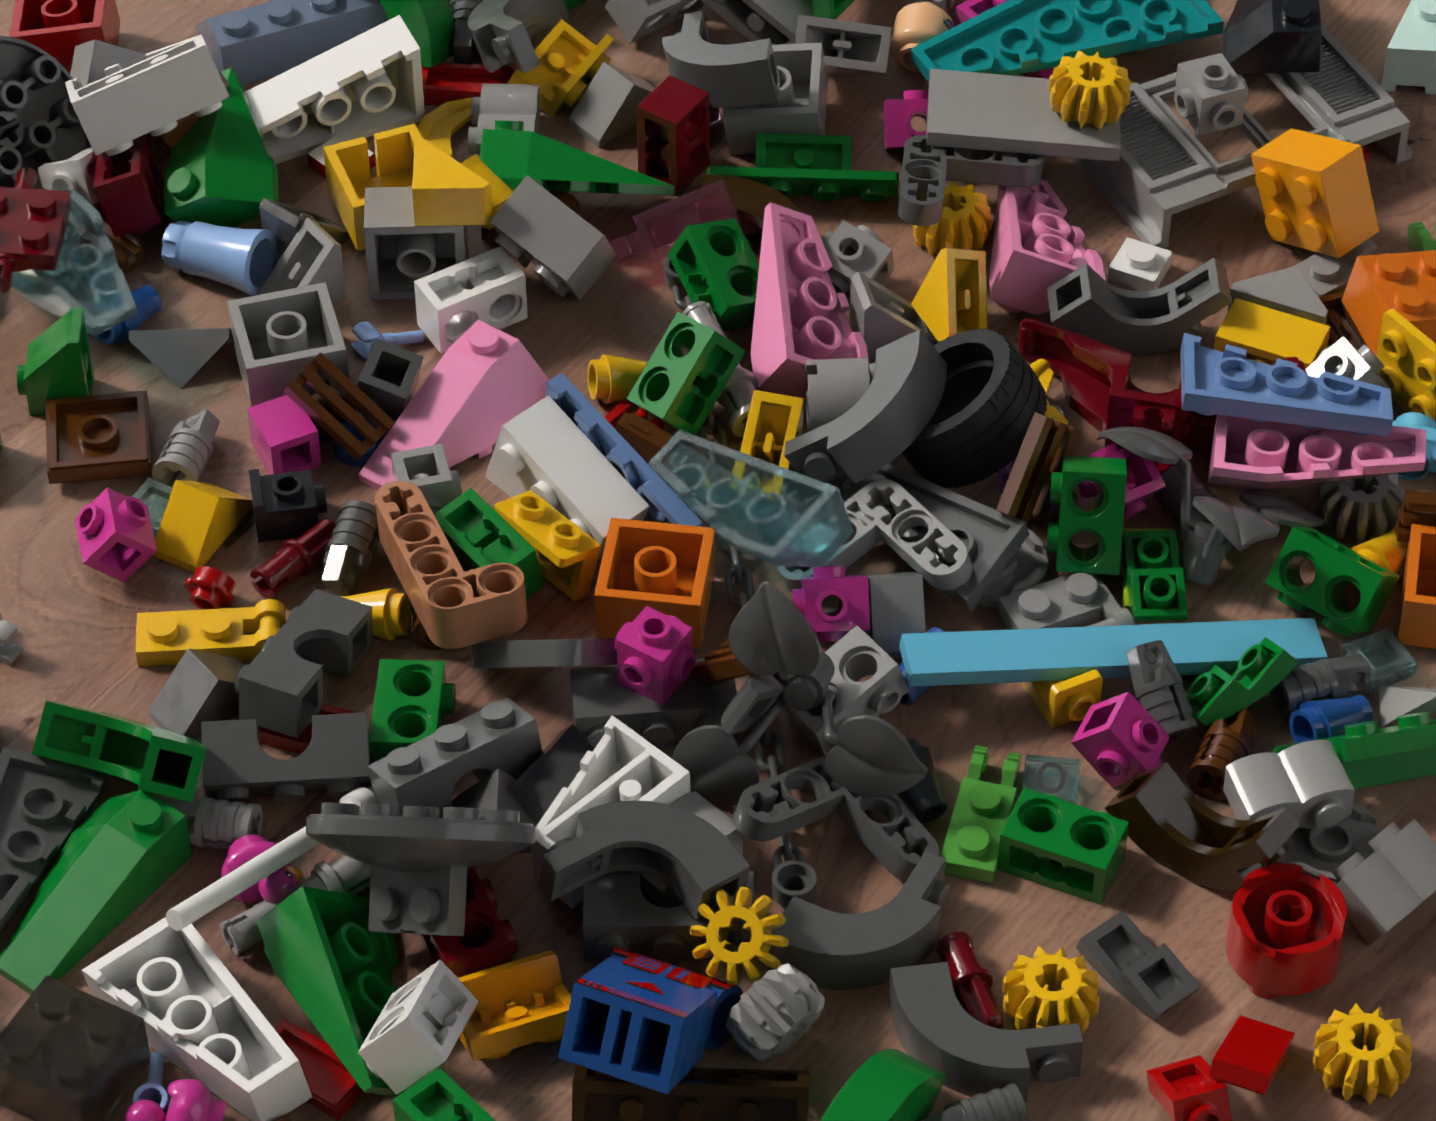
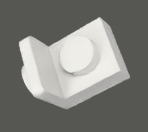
(72, 173)

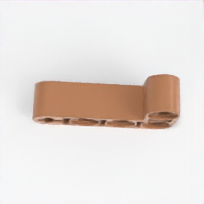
(451, 603)

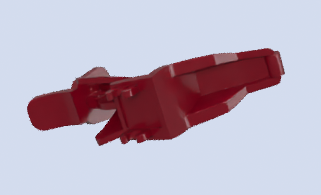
(1102, 391)

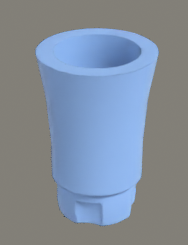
(221, 253)

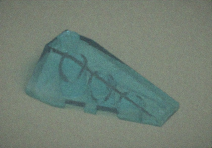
(84, 274)
(755, 502)

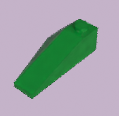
(221, 166)
(557, 166)
(95, 884)
(333, 969)

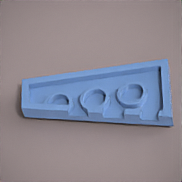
(1279, 393)
(663, 502)

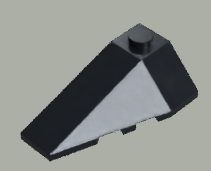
(1273, 36)

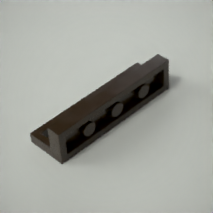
(699, 1096)

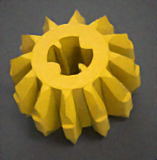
(1089, 89)
(963, 222)
(749, 952)
(1050, 991)
(1362, 1053)

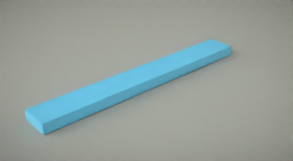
(1072, 651)

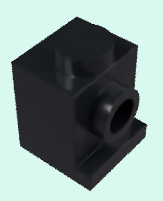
(286, 504)

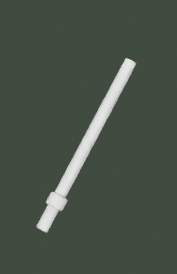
(253, 870)

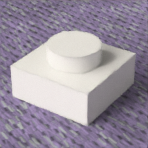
(1139, 265)

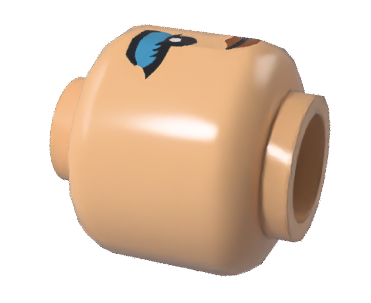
(915, 25)

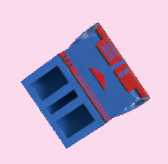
(645, 1019)

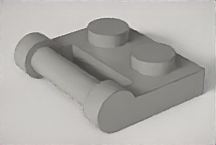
(1063, 602)

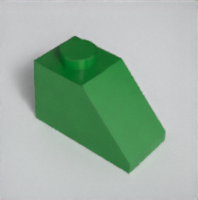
(57, 363)

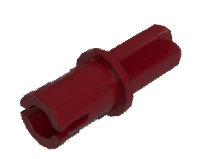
(292, 560)
(969, 980)

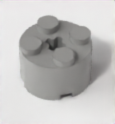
(834, 387)

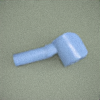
(367, 335)
(154, 1088)

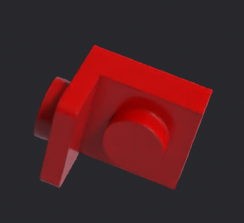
(1189, 1091)

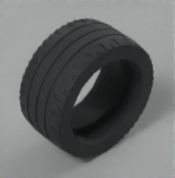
(981, 412)

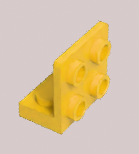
(1408, 364)

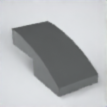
(751, 703)
(1134, 968)

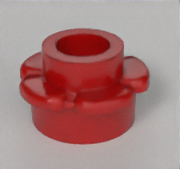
(210, 588)

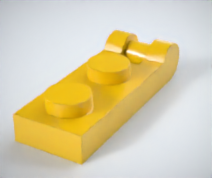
(168, 634)

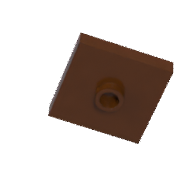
(98, 437)

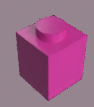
(284, 436)

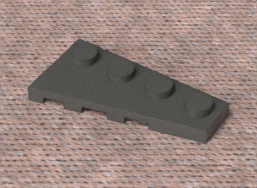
(987, 533)
(38, 811)

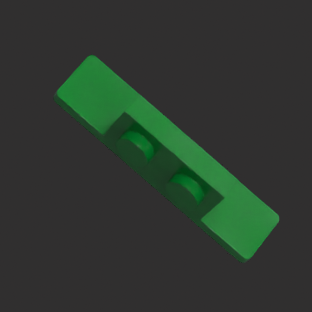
(813, 167)
(1386, 754)

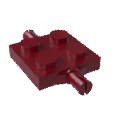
(30, 227)

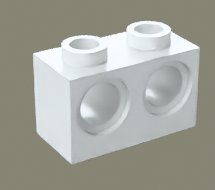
(477, 289)
(418, 1027)

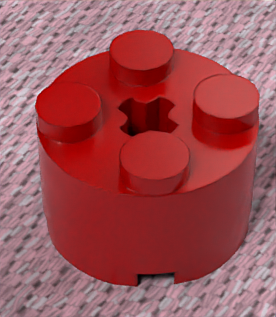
(1285, 931)

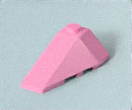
(1033, 248)
(796, 305)
(463, 401)
(1290, 455)

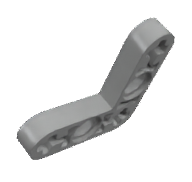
(876, 524)

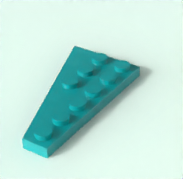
(1037, 33)

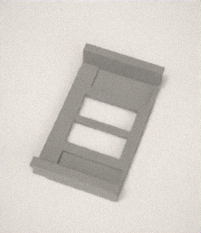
(1170, 171)

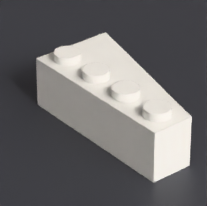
(352, 88)
(201, 1019)

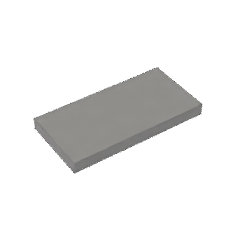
(1009, 116)

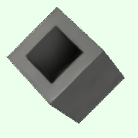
(390, 377)

